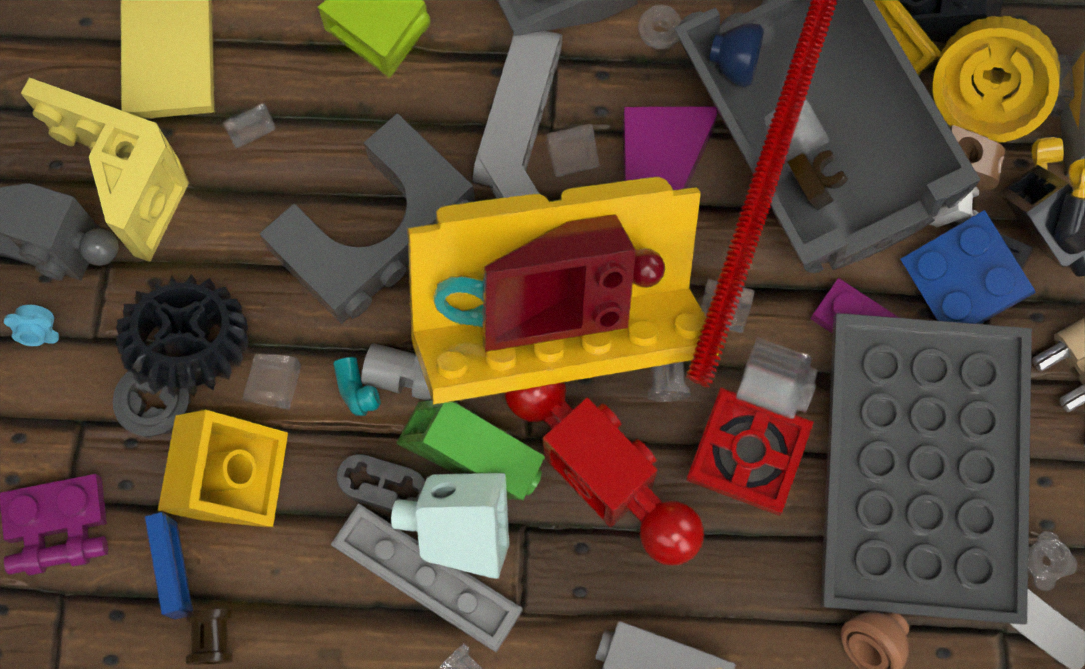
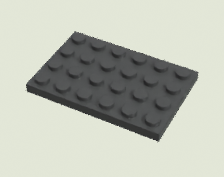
(928, 469)

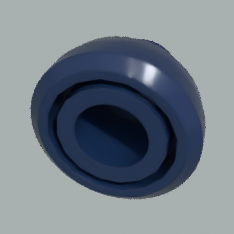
(738, 53)

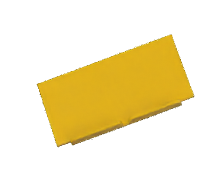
(471, 235)

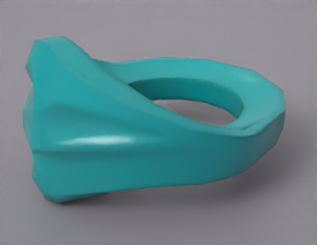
(465, 285)

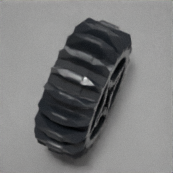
(180, 350)

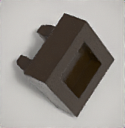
(812, 177)

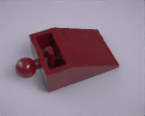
(565, 284)

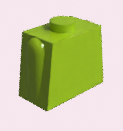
(377, 29)

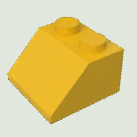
(223, 469)

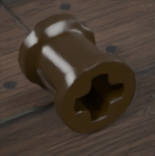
(209, 637)

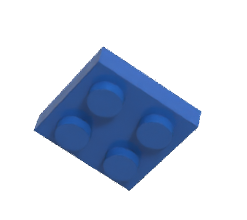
(968, 273)

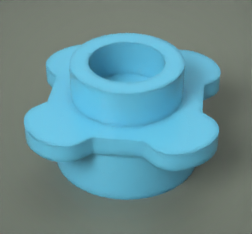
(32, 325)

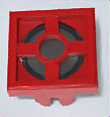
(749, 453)

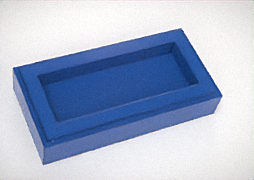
(168, 566)

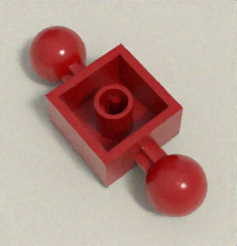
(609, 470)

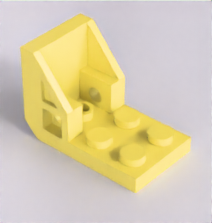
(129, 158)

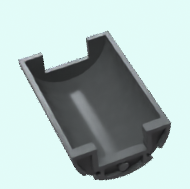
(871, 107)

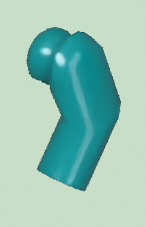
(356, 397)

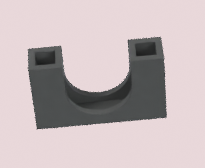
(349, 276)

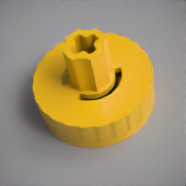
(1003, 44)

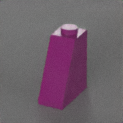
(665, 142)

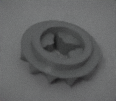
(130, 408)

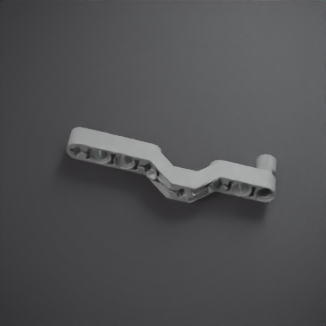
(499, 165)

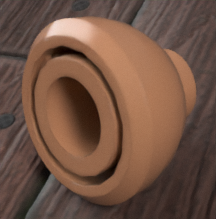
(876, 640)

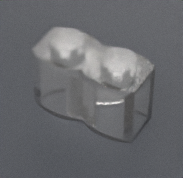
(777, 379)

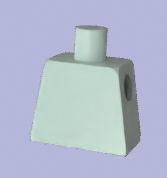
(459, 521)

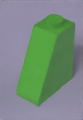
(471, 445)

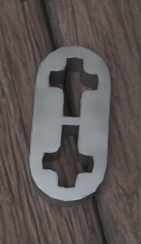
(379, 470)

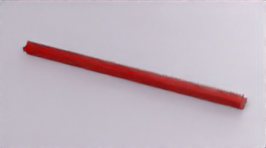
(761, 191)

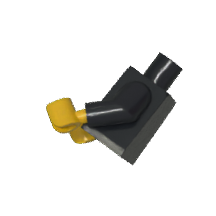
(1050, 207)

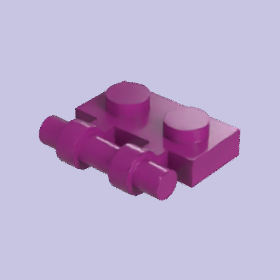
(50, 510)

